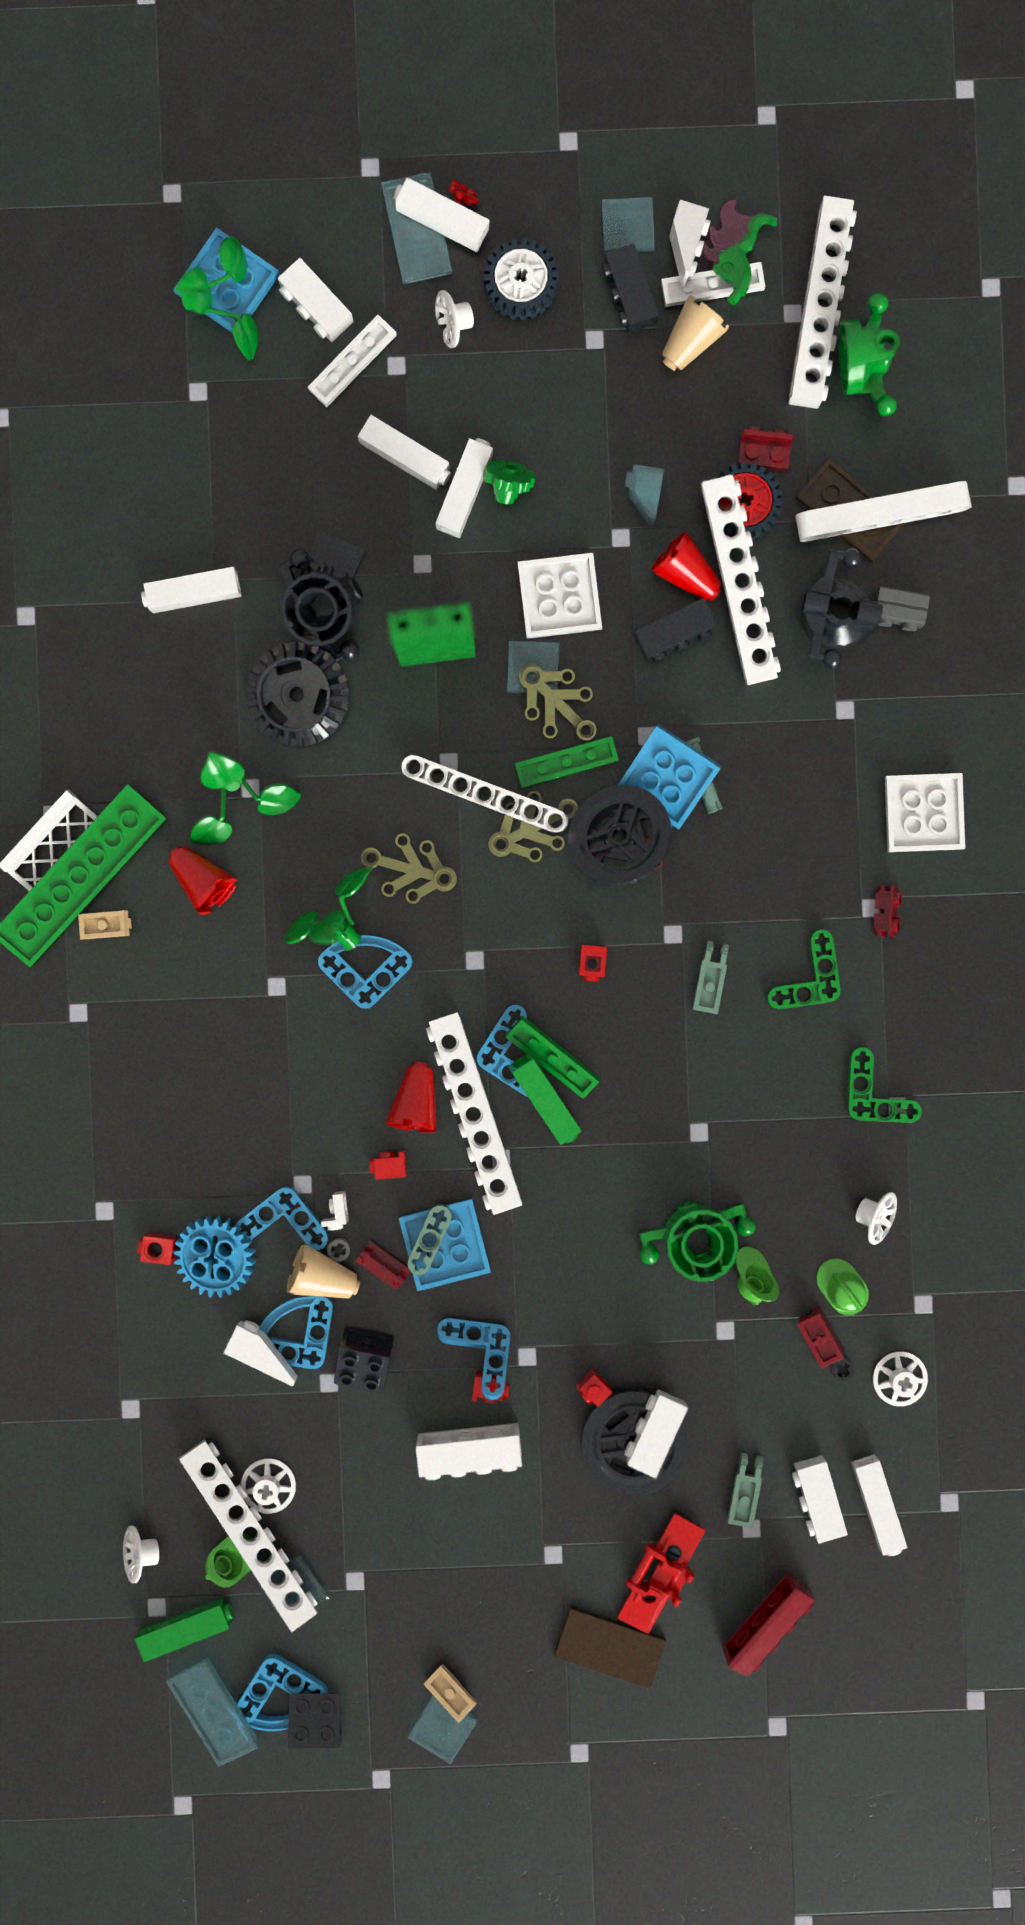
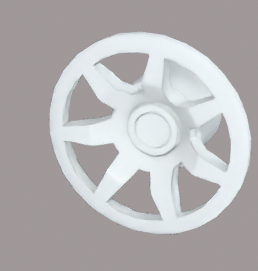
(456, 317)
(874, 1215)
(901, 1379)
(268, 1486)
(142, 1553)

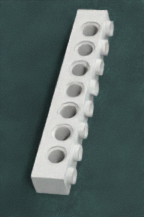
(831, 212)
(728, 488)
(509, 1196)
(292, 1614)

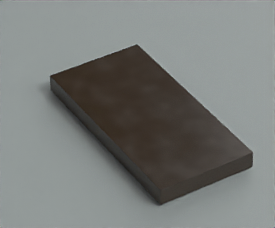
(834, 487)
(610, 1647)

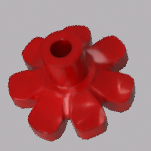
(462, 194)

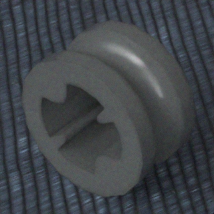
(343, 1256)

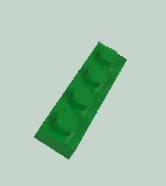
(566, 762)
(552, 1057)

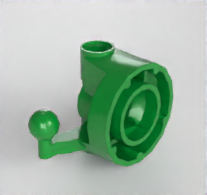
(865, 359)
(720, 1233)

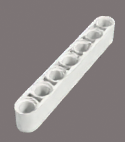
(883, 511)
(472, 793)

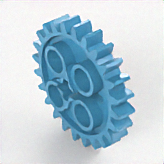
(193, 1252)

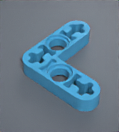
(500, 1059)
(280, 1209)
(484, 1342)

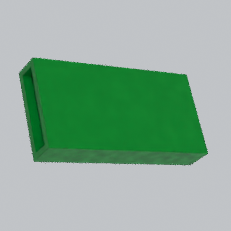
(432, 634)

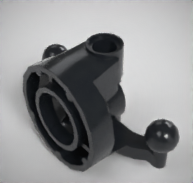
(300, 615)
(827, 630)

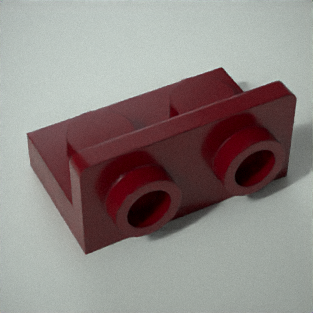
(765, 448)

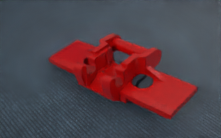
(668, 1577)

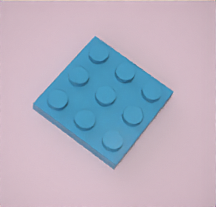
(229, 295)
(671, 773)
(461, 1249)

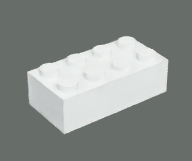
(468, 1451)

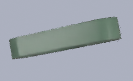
(415, 1254)

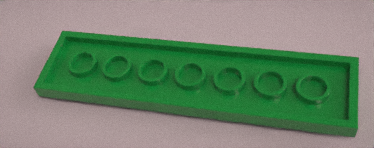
(79, 875)

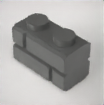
(902, 608)

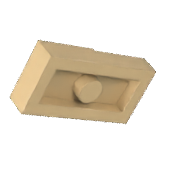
(104, 924)
(450, 1693)

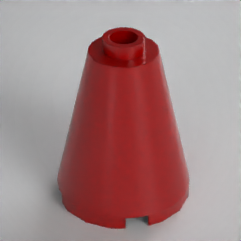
(687, 568)
(201, 879)
(415, 1101)

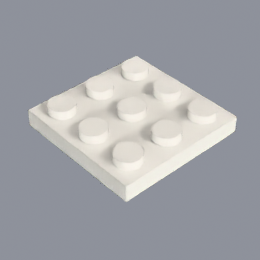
(559, 595)
(924, 812)

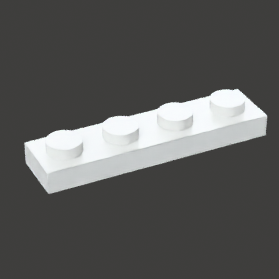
(706, 286)
(352, 361)

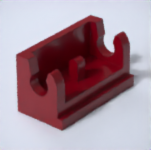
(821, 1337)

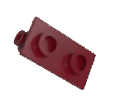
(889, 902)
(383, 1265)

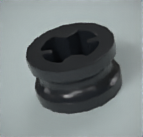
(850, 1367)

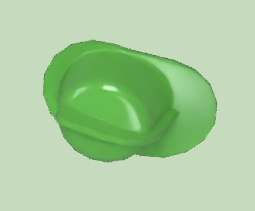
(755, 1279)
(842, 1286)
(225, 1563)

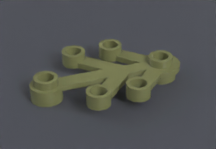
(554, 699)
(527, 831)
(414, 869)

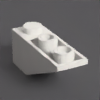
(685, 237)

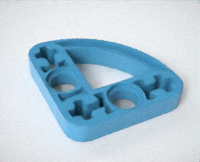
(360, 984)
(310, 1343)
(270, 1680)

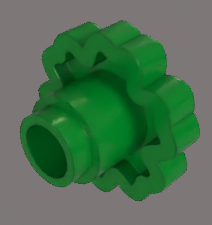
(508, 480)

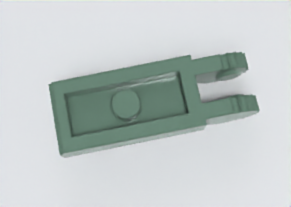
(710, 980)
(745, 1493)

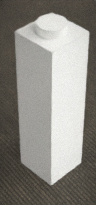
(441, 214)
(404, 453)
(464, 487)
(191, 590)
(879, 1505)

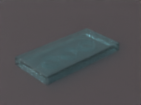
(419, 249)
(213, 1712)

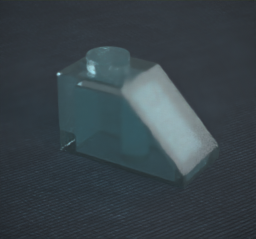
(645, 489)

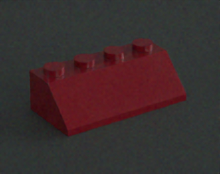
(767, 1625)

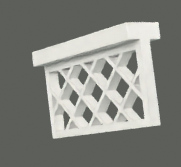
(39, 832)

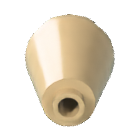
(692, 334)
(320, 1276)

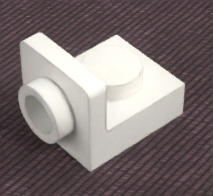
(337, 1206)

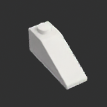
(256, 1350)

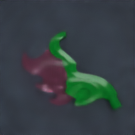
(732, 244)

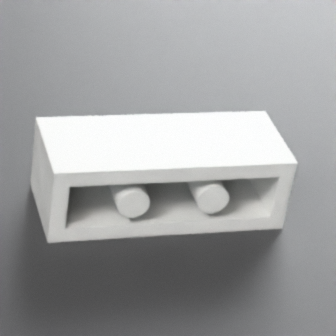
(315, 300)
(655, 1433)
(819, 1499)

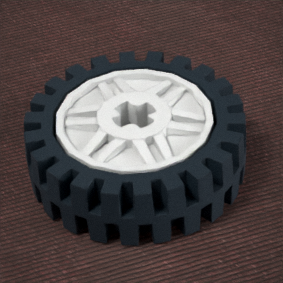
(519, 297)

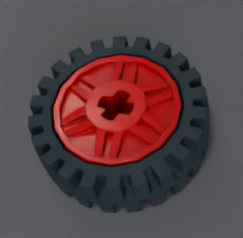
(764, 498)

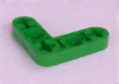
(816, 986)
(865, 1095)

